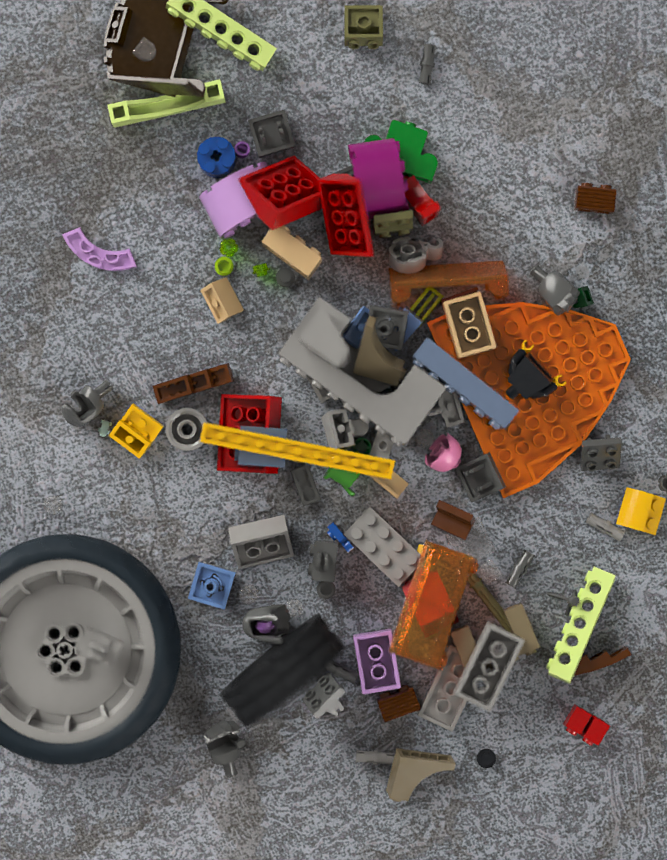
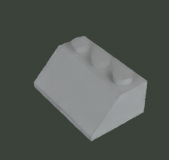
(261, 542)

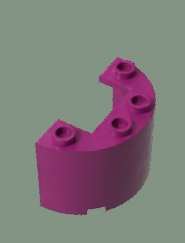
(381, 175)

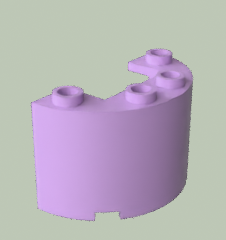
(229, 204)

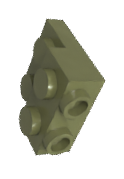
(363, 26)
(392, 223)

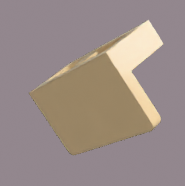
(222, 300)
(394, 486)

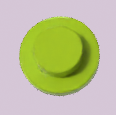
(224, 266)

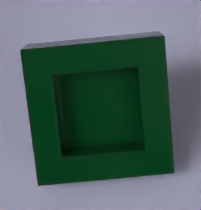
(584, 298)

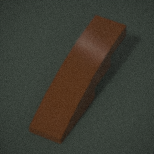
(193, 383)
(600, 660)

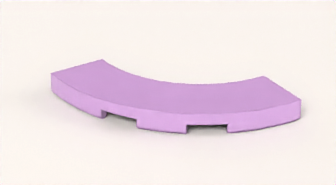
(98, 257)

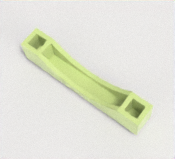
(141, 110)

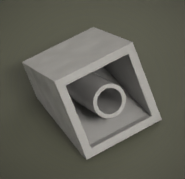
(325, 340)

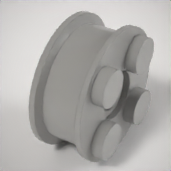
(174, 429)

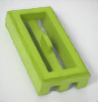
(435, 292)

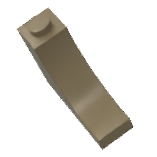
(375, 361)
(411, 768)

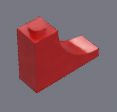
(419, 202)

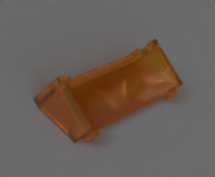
(489, 273)
(432, 605)

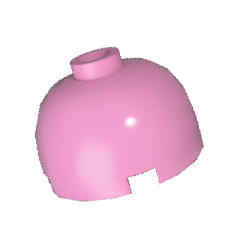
(444, 454)

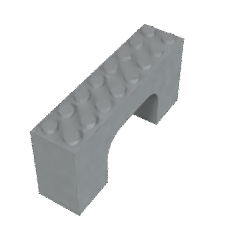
(393, 414)

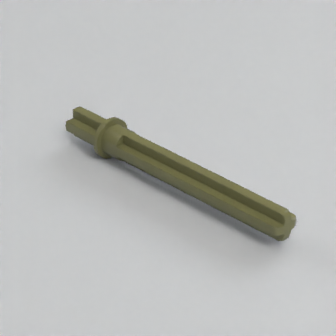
(488, 600)

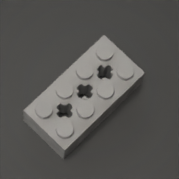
(495, 677)

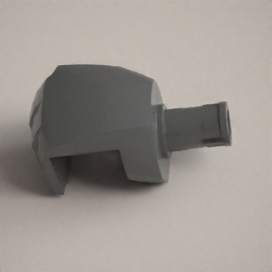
(555, 290)

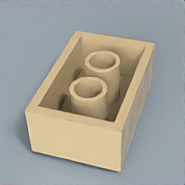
(292, 251)
(469, 325)

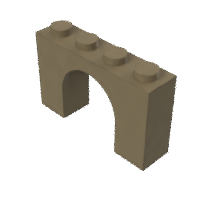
(518, 624)

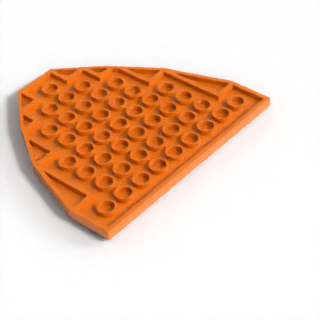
(552, 427)

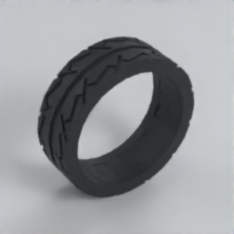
(282, 671)

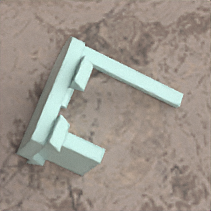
(103, 431)

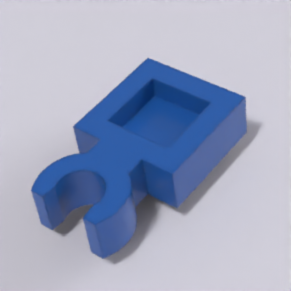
(335, 533)

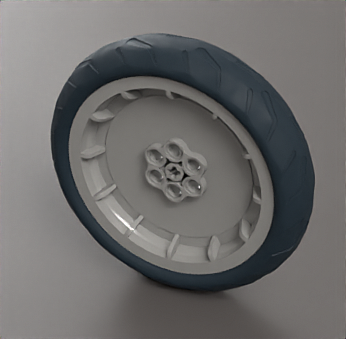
(91, 710)

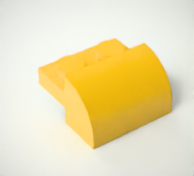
(136, 431)
(641, 511)

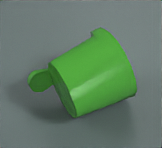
(343, 477)

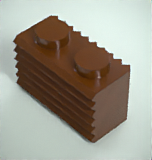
(595, 199)
(398, 703)

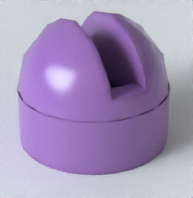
(244, 147)

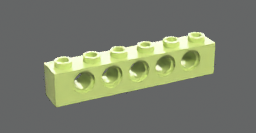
(232, 28)
(566, 671)

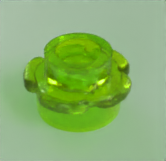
(228, 252)
(260, 270)

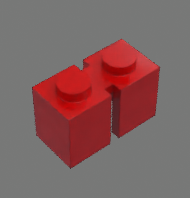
(594, 730)

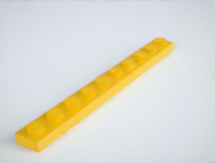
(297, 451)

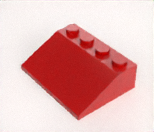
(282, 192)
(345, 215)
(247, 411)

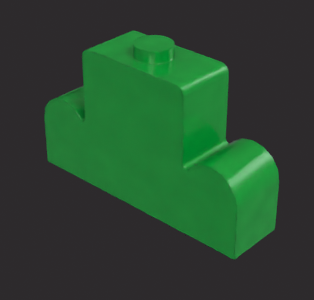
(411, 146)

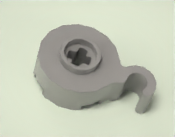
(411, 256)

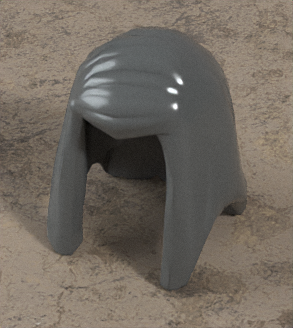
(277, 614)

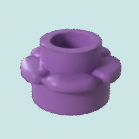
(264, 626)

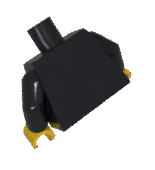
(529, 376)

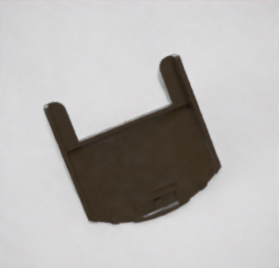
(171, 37)

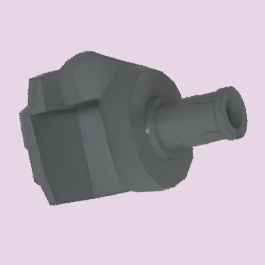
(89, 404)
(224, 745)

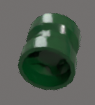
(363, 445)

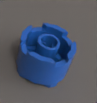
(218, 146)

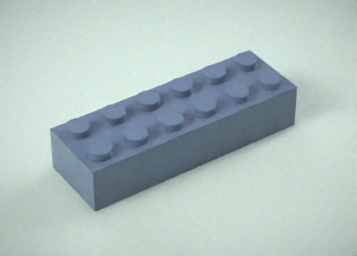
(465, 384)

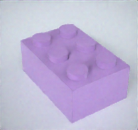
(375, 664)

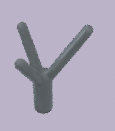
(570, 600)

